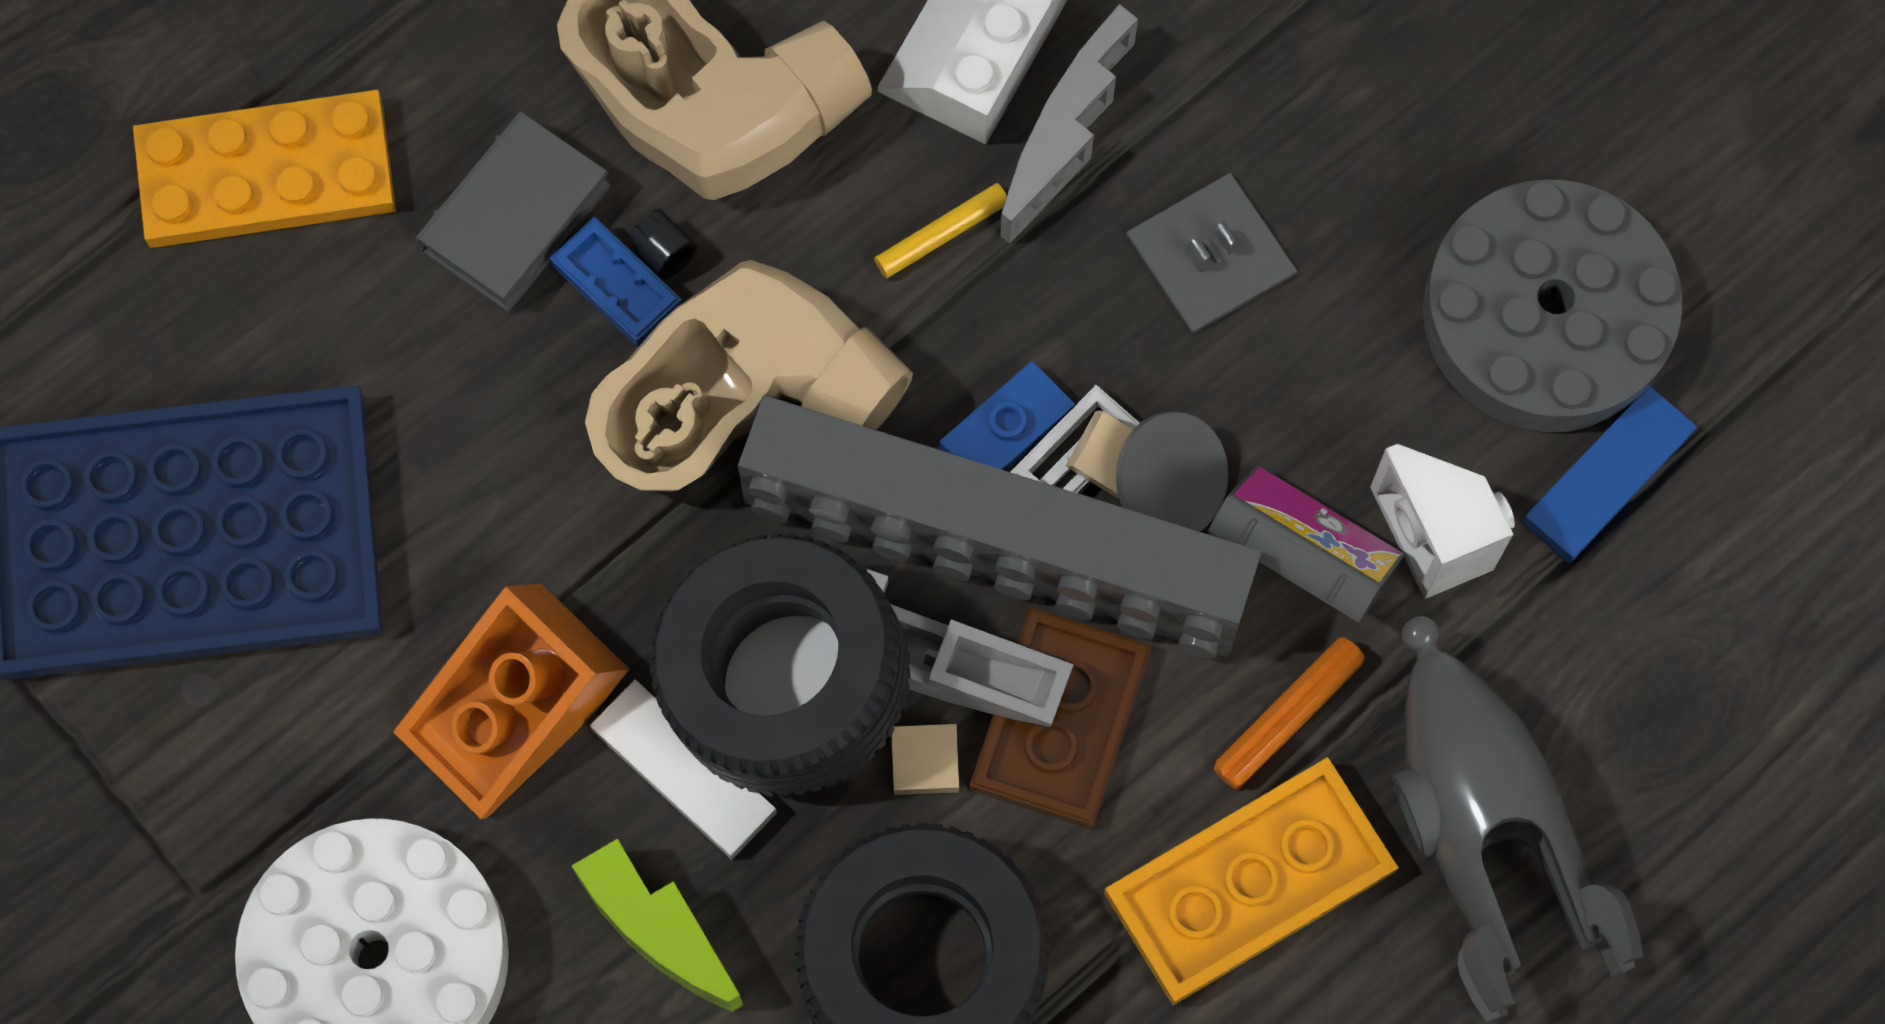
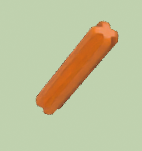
(1289, 713)

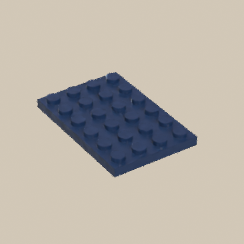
(186, 532)

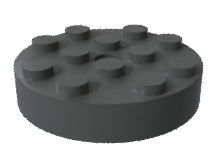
(1542, 366)

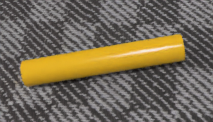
(941, 230)

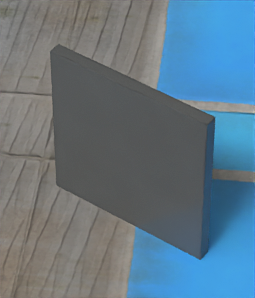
(1211, 253)

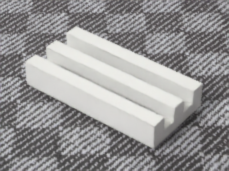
(1093, 399)

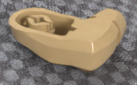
(697, 104)

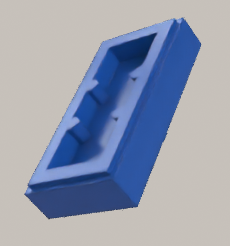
(615, 281)
(1010, 420)

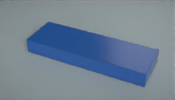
(1609, 474)

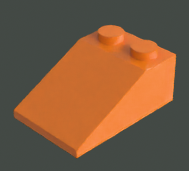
(510, 697)

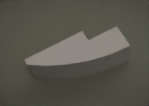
(982, 670)

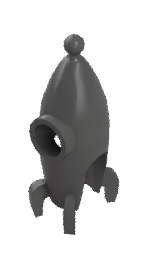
(1482, 782)

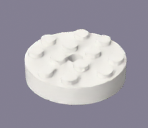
(378, 884)

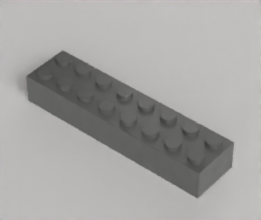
(996, 528)

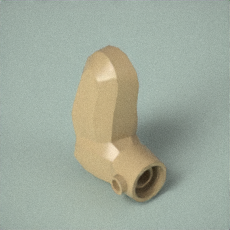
(712, 361)

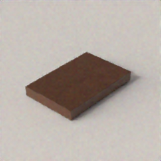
(1067, 765)

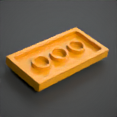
(263, 169)
(1250, 880)

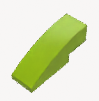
(656, 925)

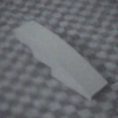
(1060, 138)

